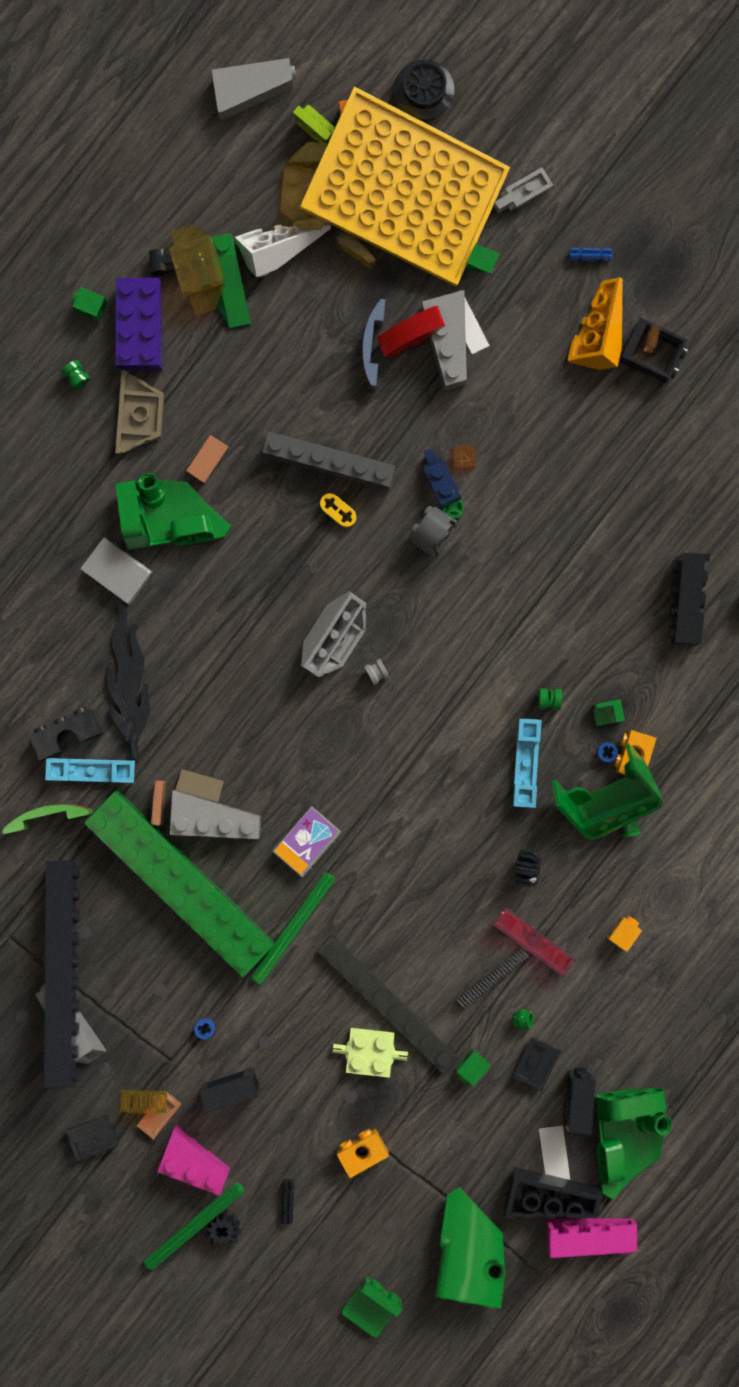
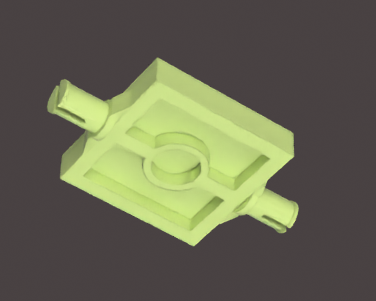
(370, 1052)

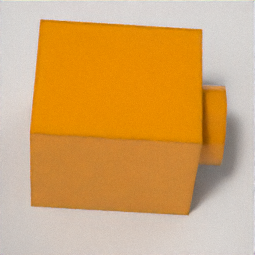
(624, 932)

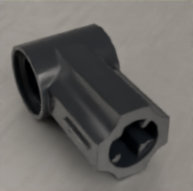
(161, 262)

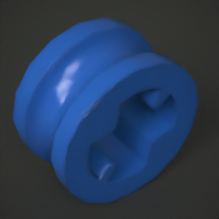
(600, 751)
(198, 1031)

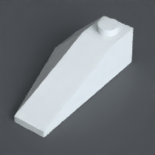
(272, 249)

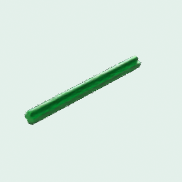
(293, 928)
(194, 1226)

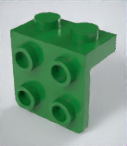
(372, 1306)

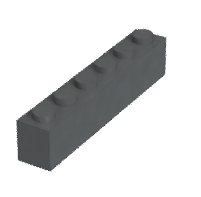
(329, 460)

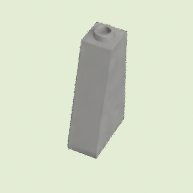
(250, 84)
(89, 1045)

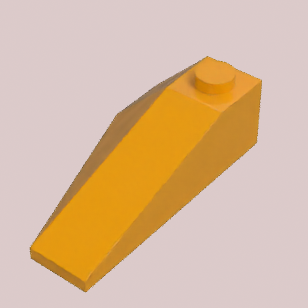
(601, 335)

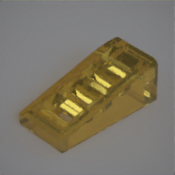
(352, 246)
(157, 1101)

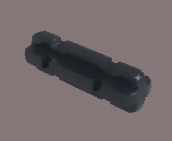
(287, 1201)

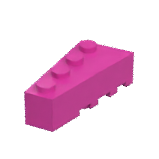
(590, 1236)

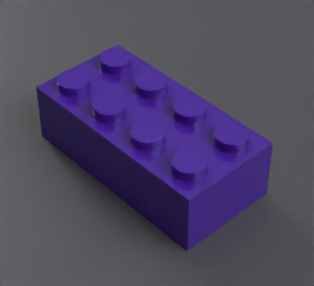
(139, 324)

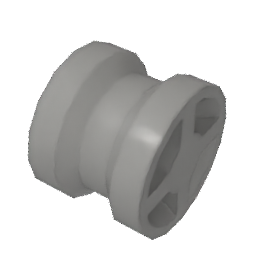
(377, 671)

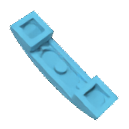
(526, 763)
(90, 770)

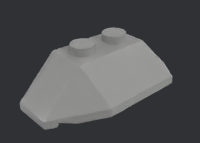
(334, 635)

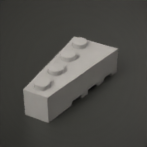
(450, 341)
(203, 817)

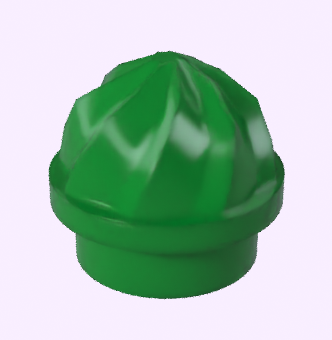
(523, 1019)

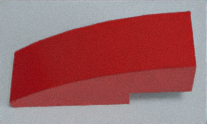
(411, 332)

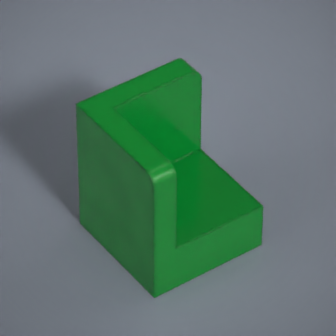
(482, 259)
(608, 712)

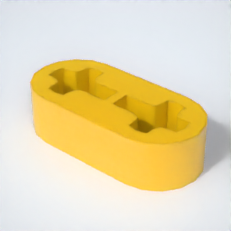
(342, 506)

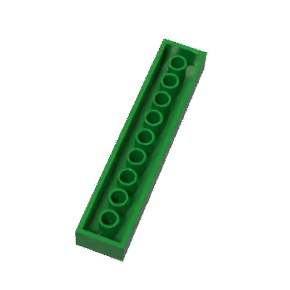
(180, 883)

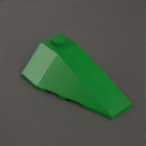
(232, 300)

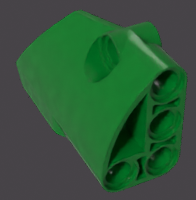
(165, 514)
(629, 1134)
(468, 1253)

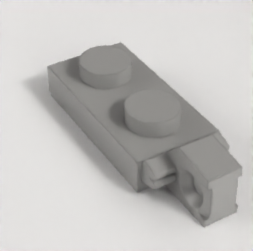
(524, 191)

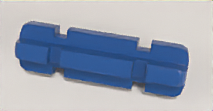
(590, 254)

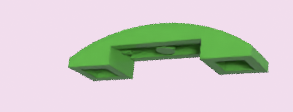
(21, 822)

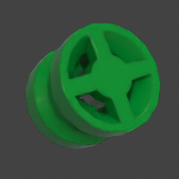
(457, 507)

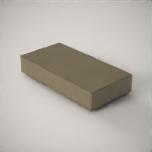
(200, 785)

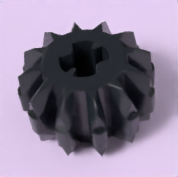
(528, 868)
(225, 1236)

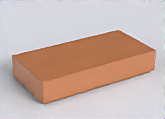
(207, 459)
(158, 802)
(153, 1123)

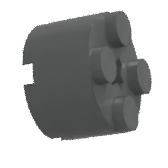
(433, 531)

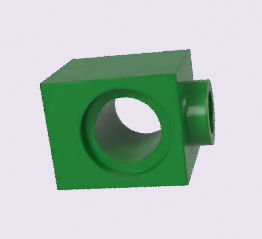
(89, 304)
(472, 1067)

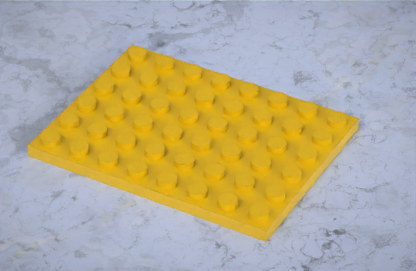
(404, 187)

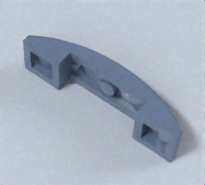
(376, 318)

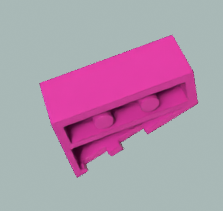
(193, 1163)

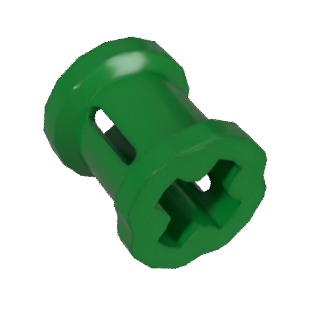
(630, 830)

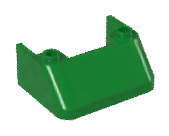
(614, 804)

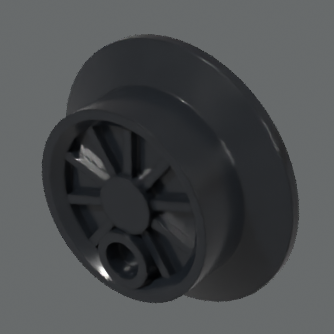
(424, 89)

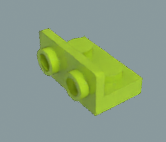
(313, 124)

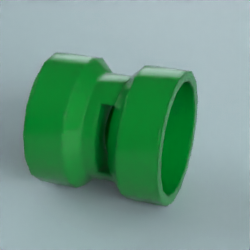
(75, 375)
(549, 699)

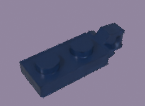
(440, 479)

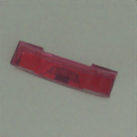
(534, 941)

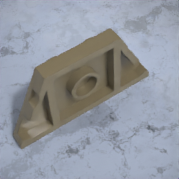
(139, 414)

